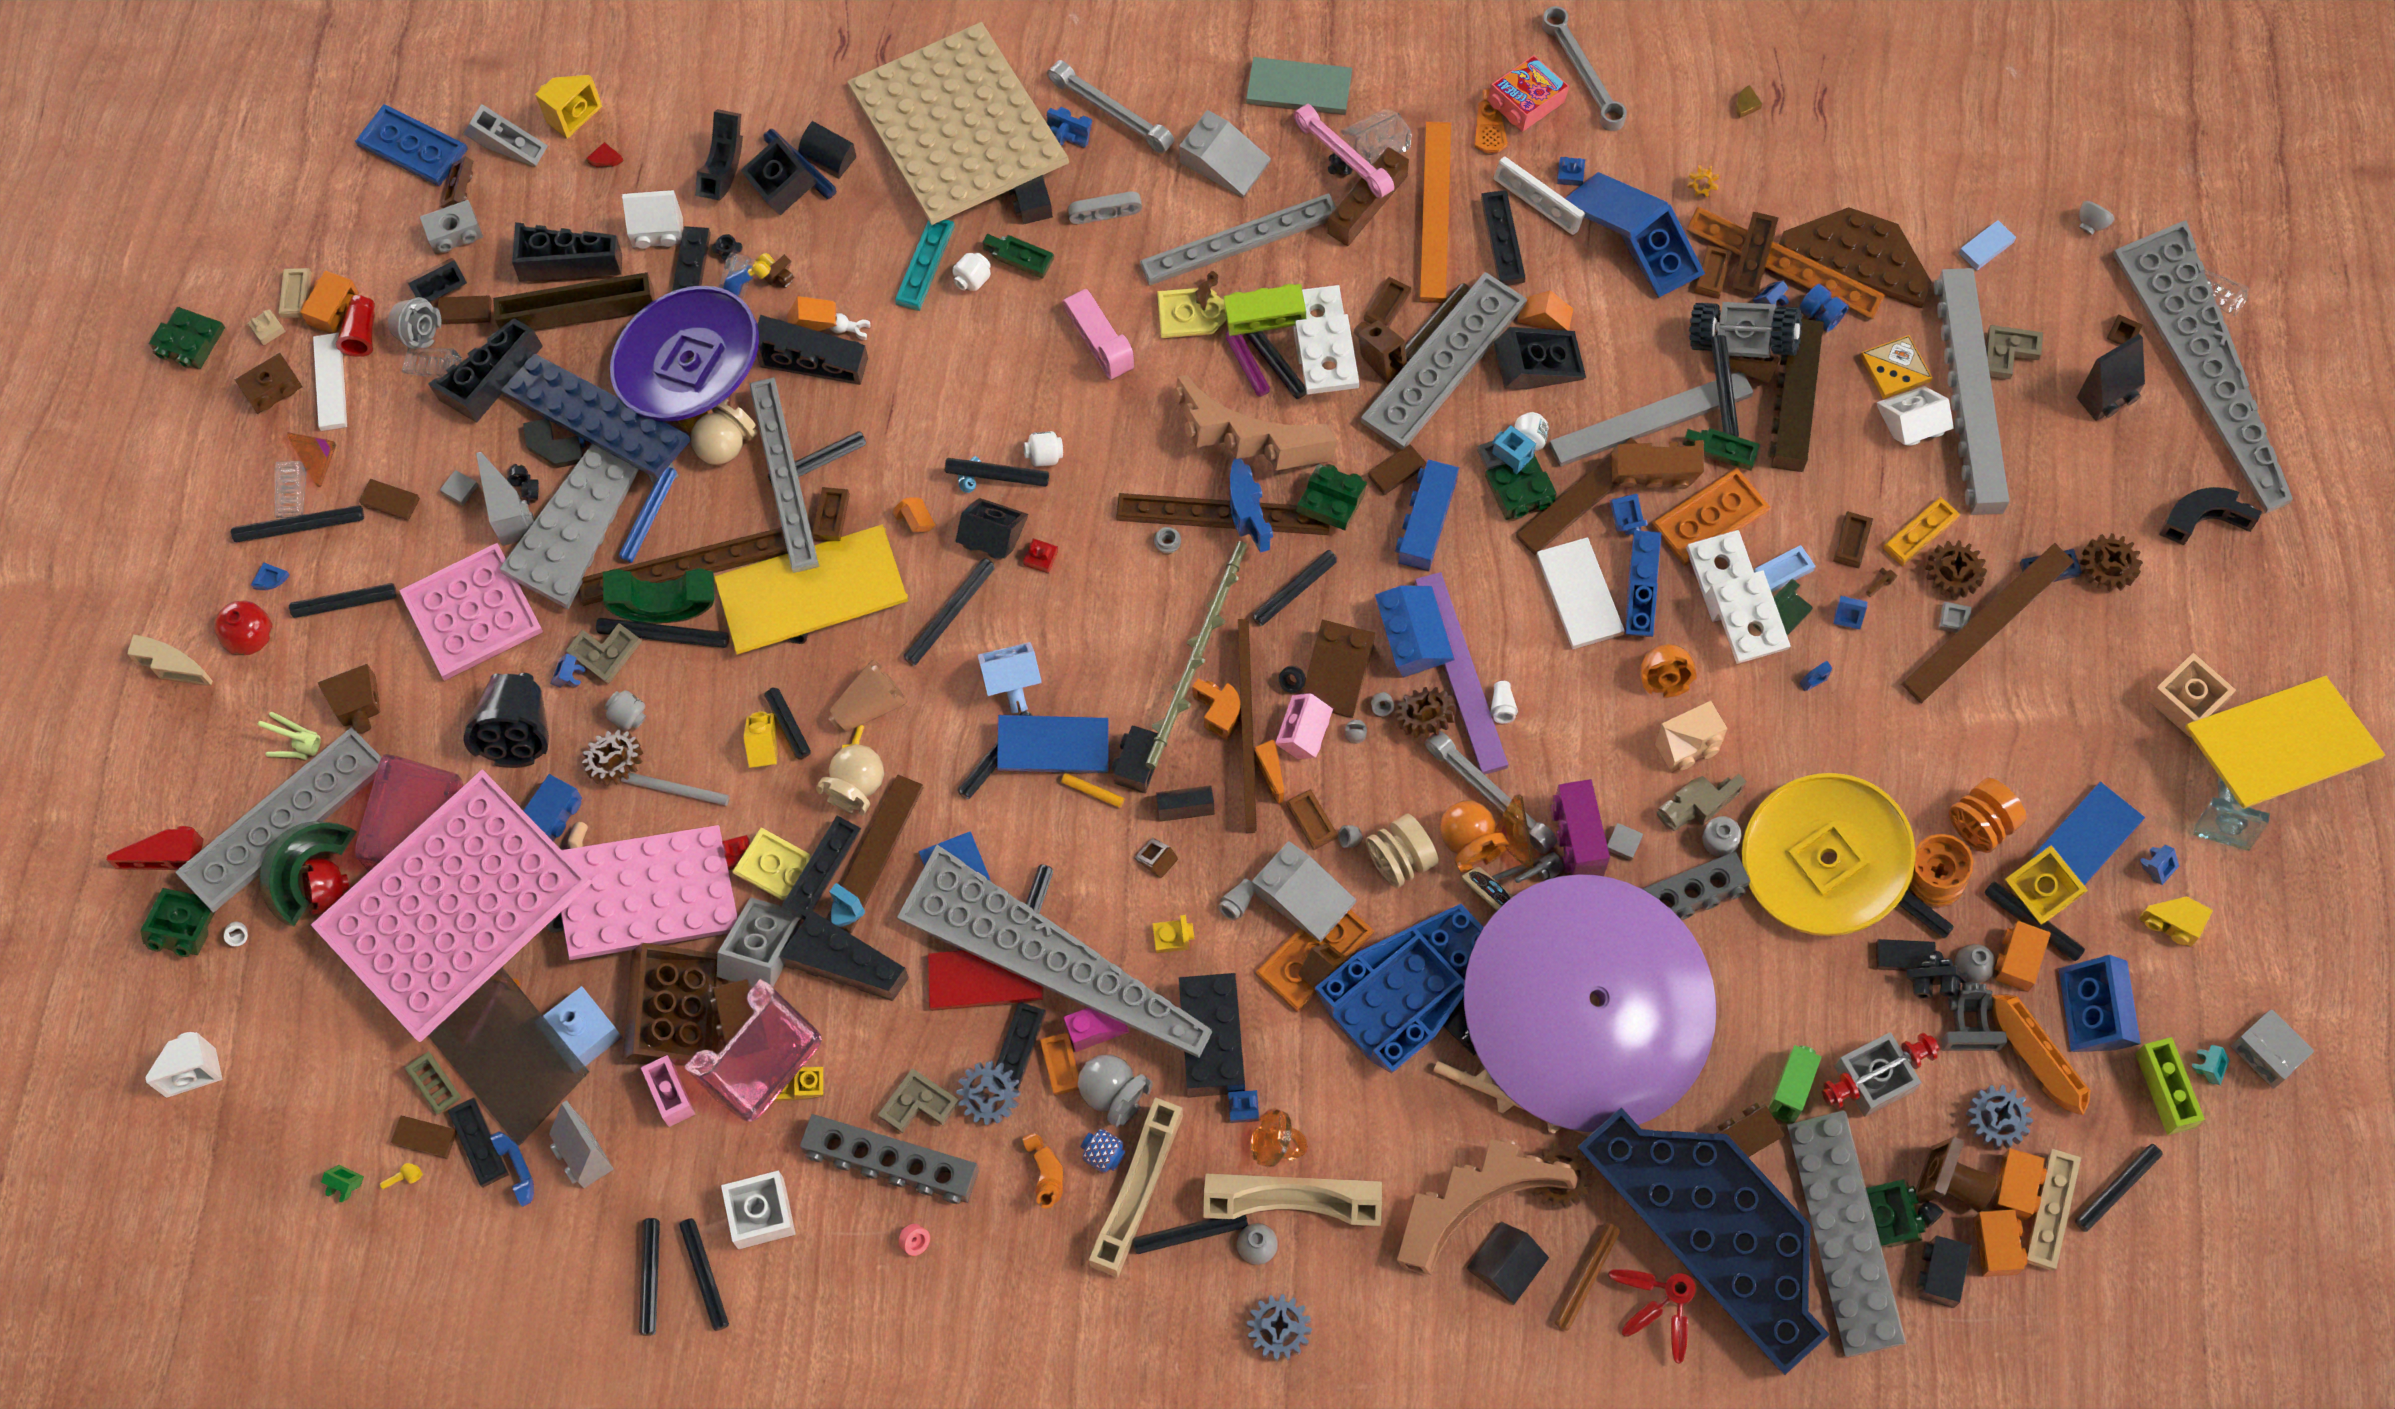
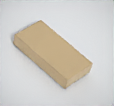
(294, 292)

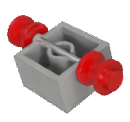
(1879, 1072)

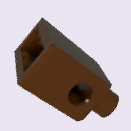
(1381, 349)
(353, 697)

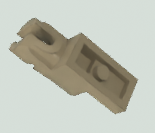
(1699, 801)

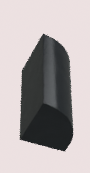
(826, 149)
(437, 280)
(1185, 803)

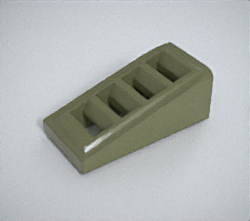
(420, 1063)

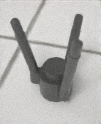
(1544, 866)

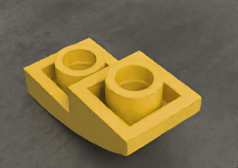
(804, 1085)

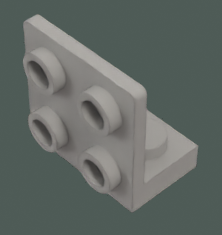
(2272, 1048)

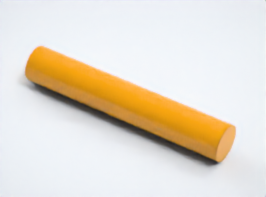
(1093, 790)

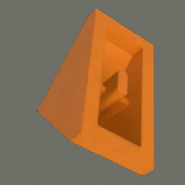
(1546, 312)
(812, 313)

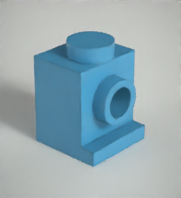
(1513, 448)

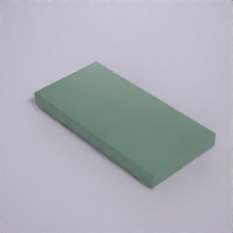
(1299, 83)

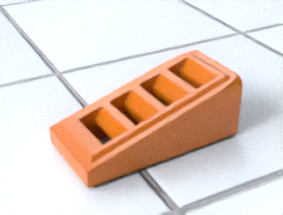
(1268, 763)

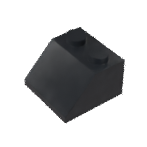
(990, 528)

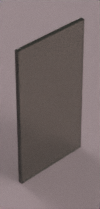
(509, 1055)

